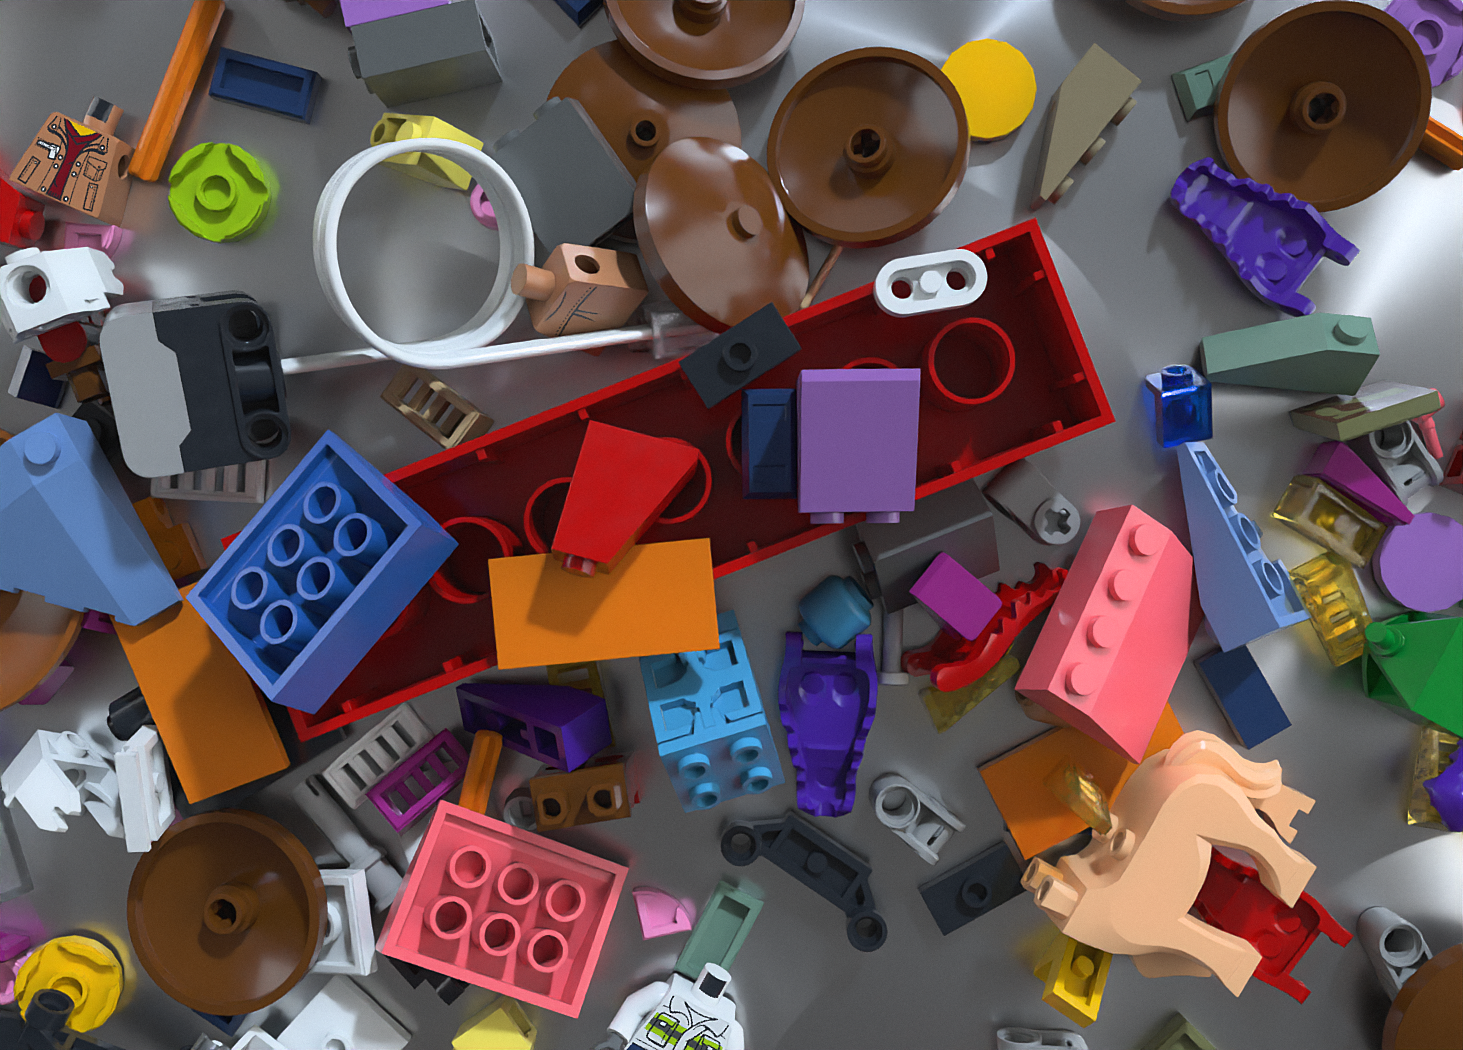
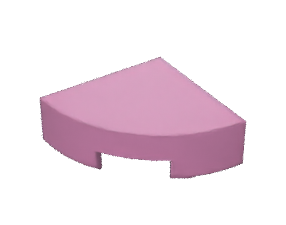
(95, 236)
(659, 913)

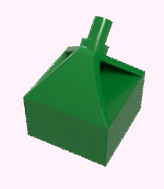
(1417, 669)

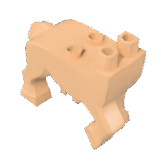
(1143, 876)

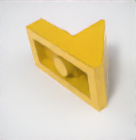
(1074, 978)

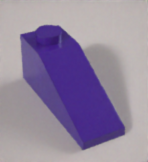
(540, 721)

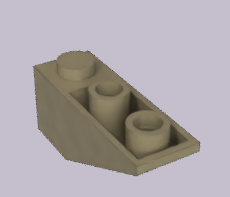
(1078, 111)

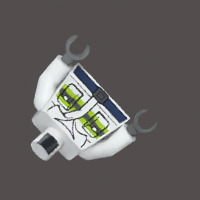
(678, 1016)

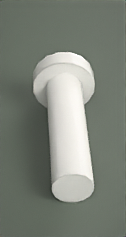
(892, 651)

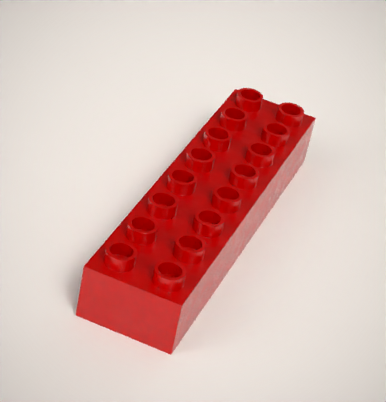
(992, 391)

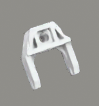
(76, 288)
(60, 777)

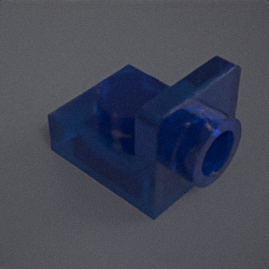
(1181, 405)

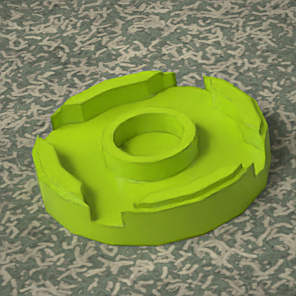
(219, 192)

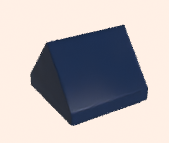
(33, 381)

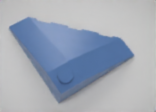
(74, 528)

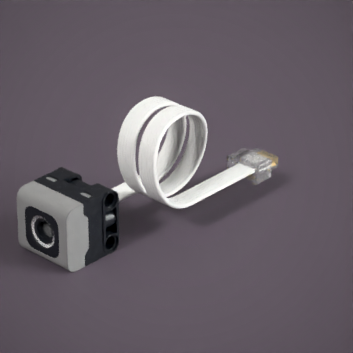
(203, 374)

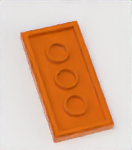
(648, 605)
(201, 702)
(1031, 810)

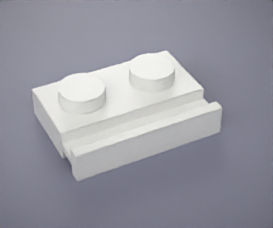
(144, 788)

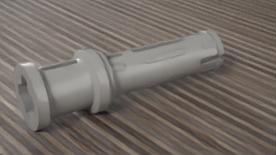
(348, 841)

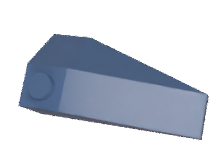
(1236, 582)

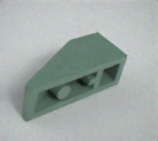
(1298, 353)

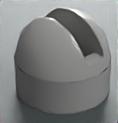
(513, 809)

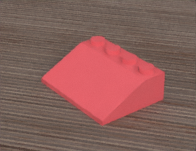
(1117, 632)
(503, 909)

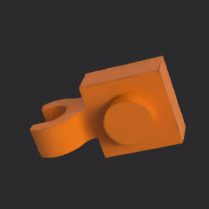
(173, 543)

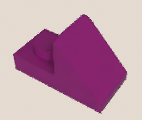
(955, 598)

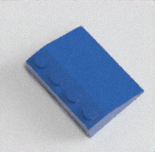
(319, 574)

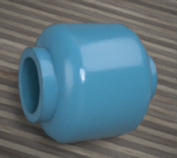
(835, 612)

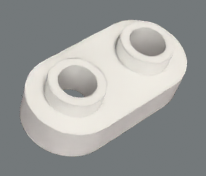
(928, 283)

